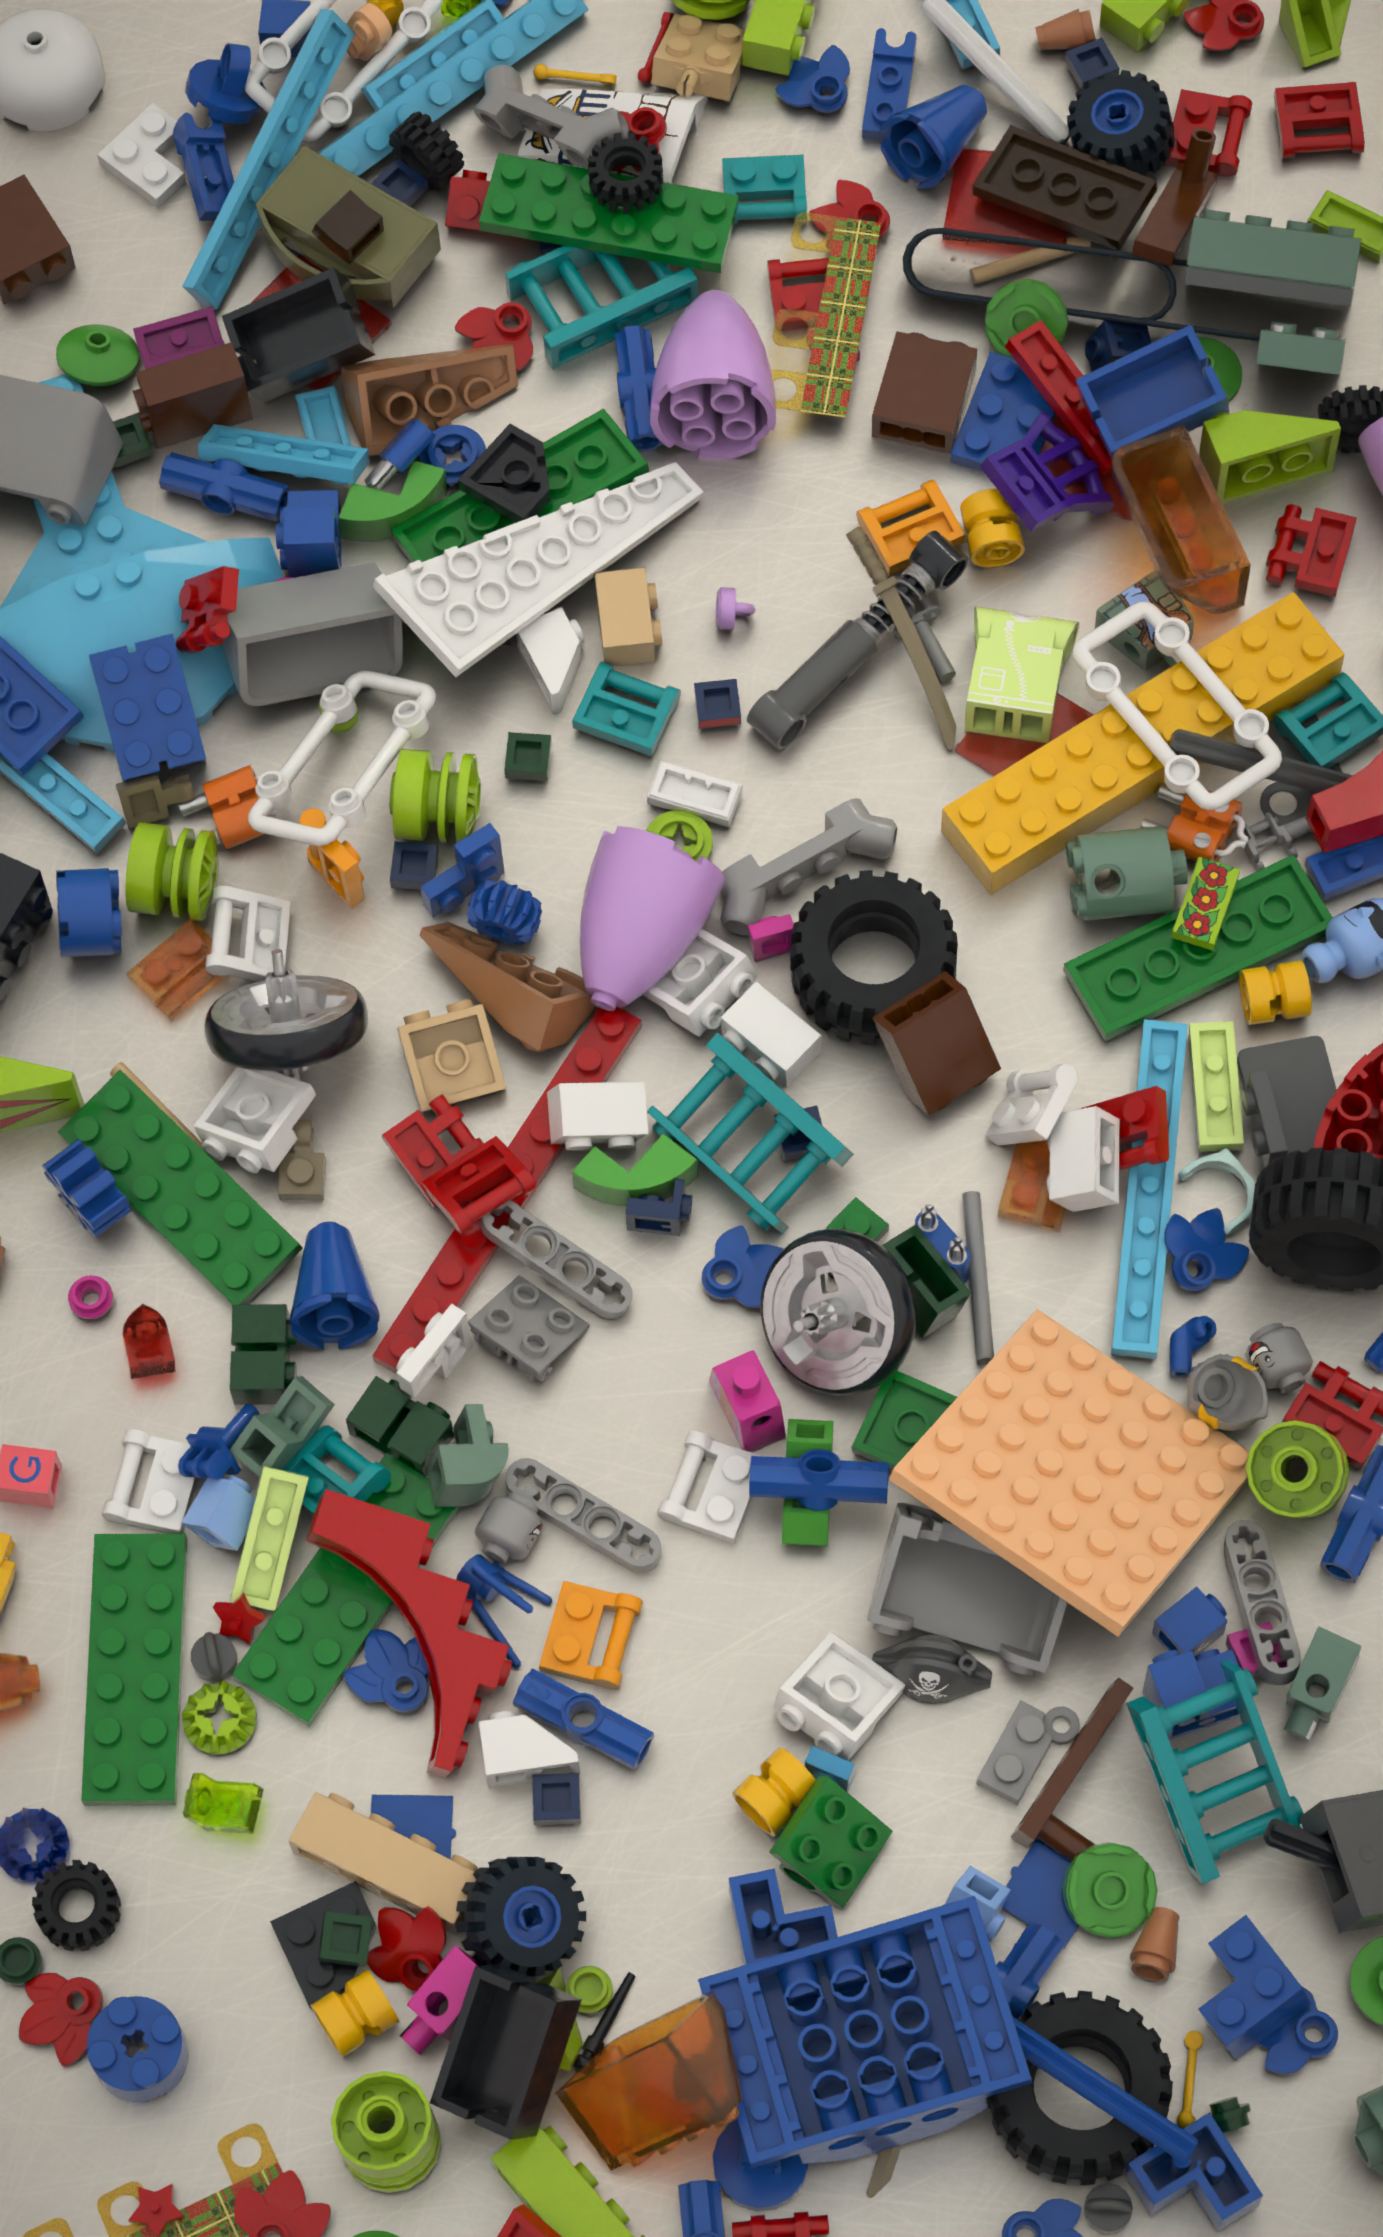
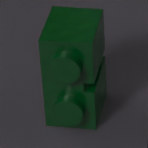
(935, 1286)
(262, 1353)
(399, 1426)

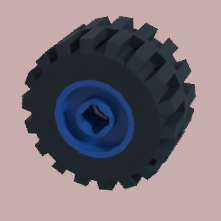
(1123, 122)
(521, 1915)

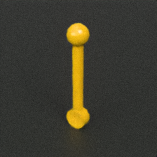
(542, 72)
(1193, 2042)

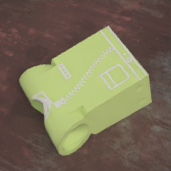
(1017, 673)

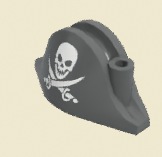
(934, 1668)

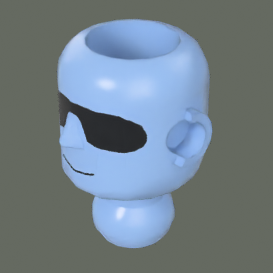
(1351, 944)

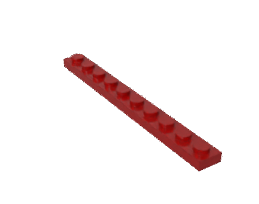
(468, 1255)

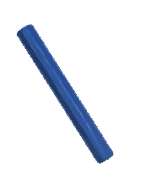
(1105, 2094)

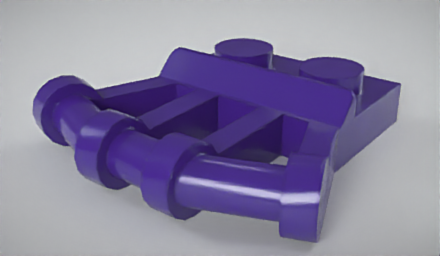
(1033, 489)

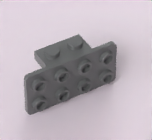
(1285, 1094)

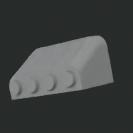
(310, 634)

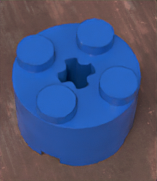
(88, 912)
(126, 2024)

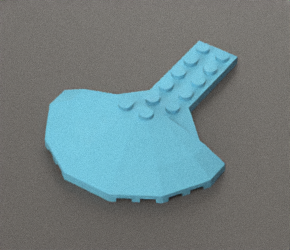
(116, 588)

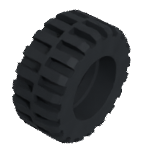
(856, 908)
(1321, 1218)
(1096, 2151)

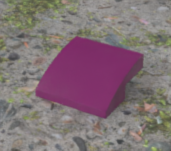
(178, 337)

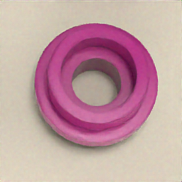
(84, 1287)

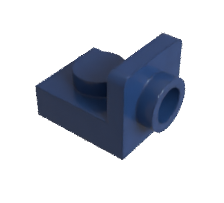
(1114, 341)
(656, 1216)

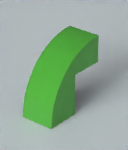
(372, 513)
(653, 1174)
(799, 1523)

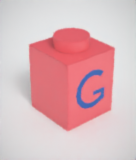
(29, 1475)

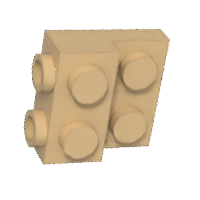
(451, 1054)

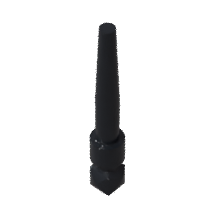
(594, 2043)

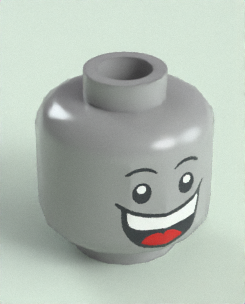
(1279, 1357)
(508, 1528)

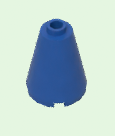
(932, 134)
(332, 1292)

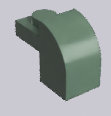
(278, 1435)
(469, 1469)

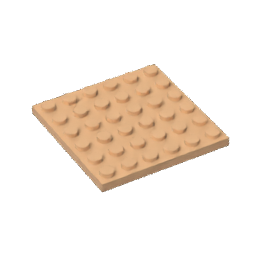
(1075, 1471)

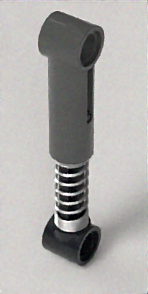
(784, 712)

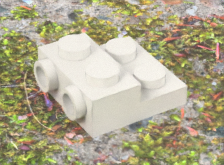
(703, 983)
(254, 1118)
(837, 1697)

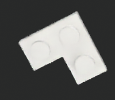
(137, 156)
(439, 1352)

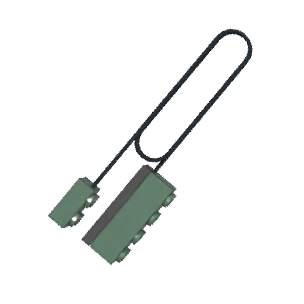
(1234, 258)

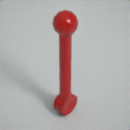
(645, 74)

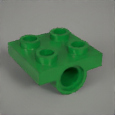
(830, 1842)

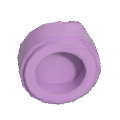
(728, 608)

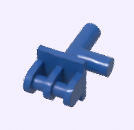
(211, 1447)

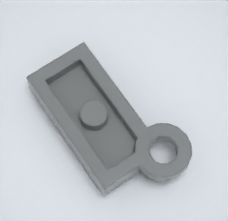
(1023, 1749)

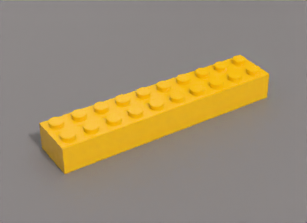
(1104, 765)

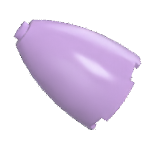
(713, 382)
(640, 913)

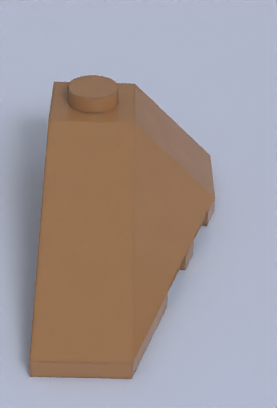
(423, 387)
(521, 997)

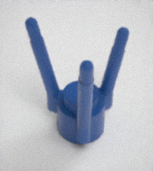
(487, 1582)

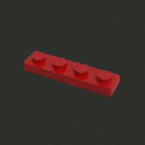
(1055, 379)

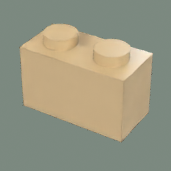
(625, 617)

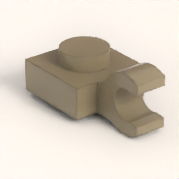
(147, 799)
(302, 1170)

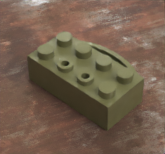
(308, 191)

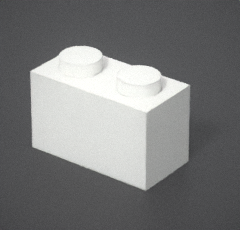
(770, 1035)
(597, 1114)
(1084, 1159)

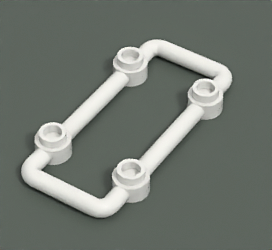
(335, 106)
(1180, 771)
(345, 804)

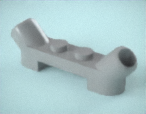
(508, 110)
(847, 831)

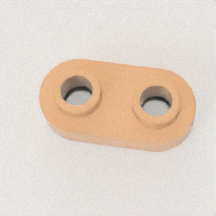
(371, 32)

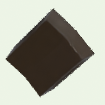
(349, 227)

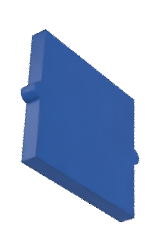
(419, 1815)
(1038, 1892)

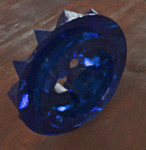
(44, 1825)

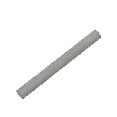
(978, 1277)

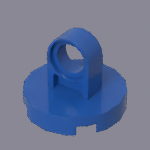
(221, 86)
(757, 2187)

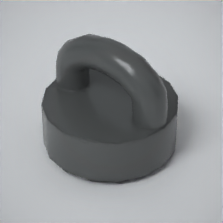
(213, 1657)
(1108, 2209)

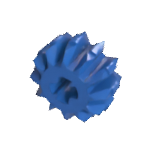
(504, 912)

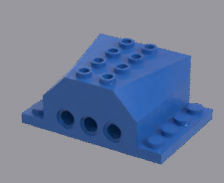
(870, 2037)

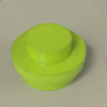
(592, 1987)

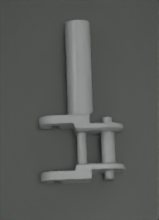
(933, 648)
(1282, 835)

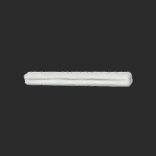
(996, 70)

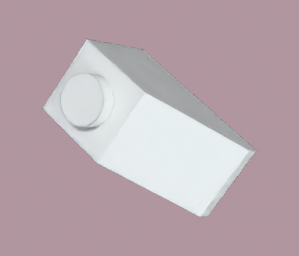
(552, 654)
(521, 1748)

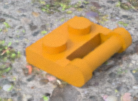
(898, 540)
(335, 862)
(576, 1630)

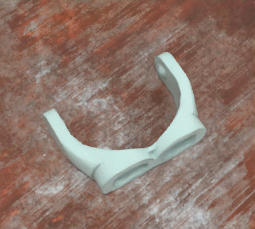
(1225, 1161)

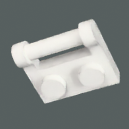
(262, 931)
(1028, 1117)
(166, 1492)
(724, 1496)

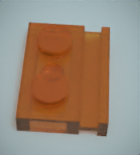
(175, 970)
(1026, 1191)

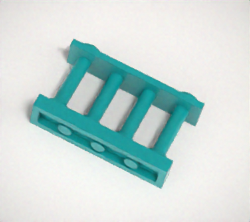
(599, 325)
(789, 1120)
(1171, 1765)

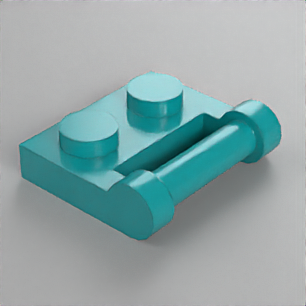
(766, 180)
(623, 719)
(1337, 733)
(328, 1441)

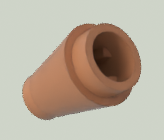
(1066, 31)
(1157, 1946)

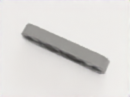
(560, 1252)
(587, 1509)
(1259, 1602)

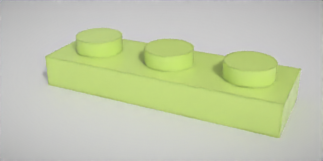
(1216, 1086)
(269, 1537)

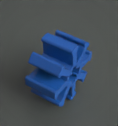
(86, 1188)

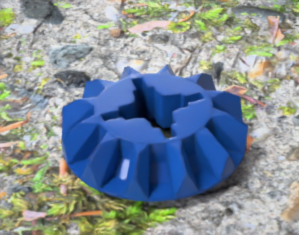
(449, 440)

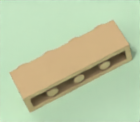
(382, 1859)

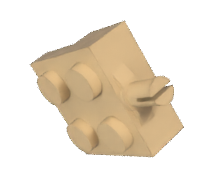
(699, 57)

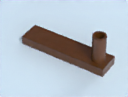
(1179, 203)
(1039, 1820)

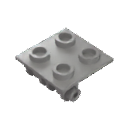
(527, 1327)

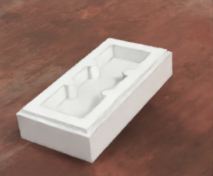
(694, 792)

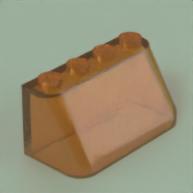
(1182, 520)
(657, 2084)

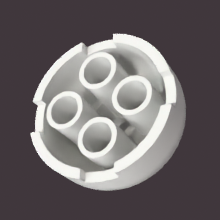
(48, 69)

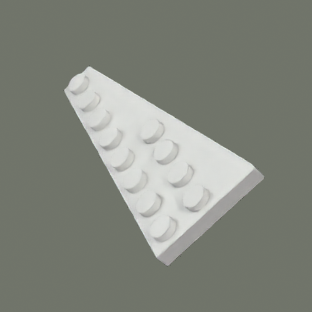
(499, 585)

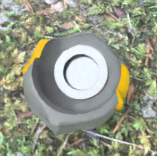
(1227, 1393)

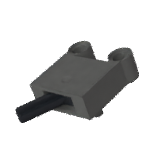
(1347, 1847)

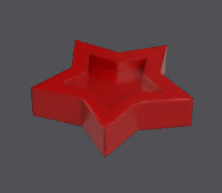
(238, 1618)
(156, 2209)

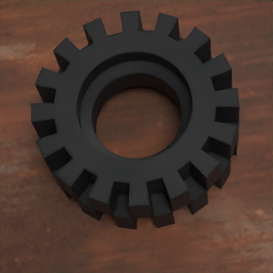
(427, 149)
(621, 153)
(1354, 412)
(57, 1885)

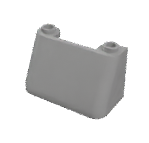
(55, 447)
(962, 1590)

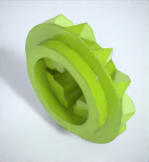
(693, 829)
(233, 1732)

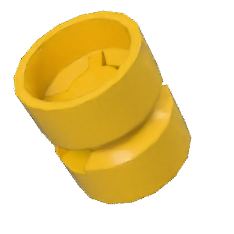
(992, 529)
(1276, 992)
(775, 1792)
(355, 2013)

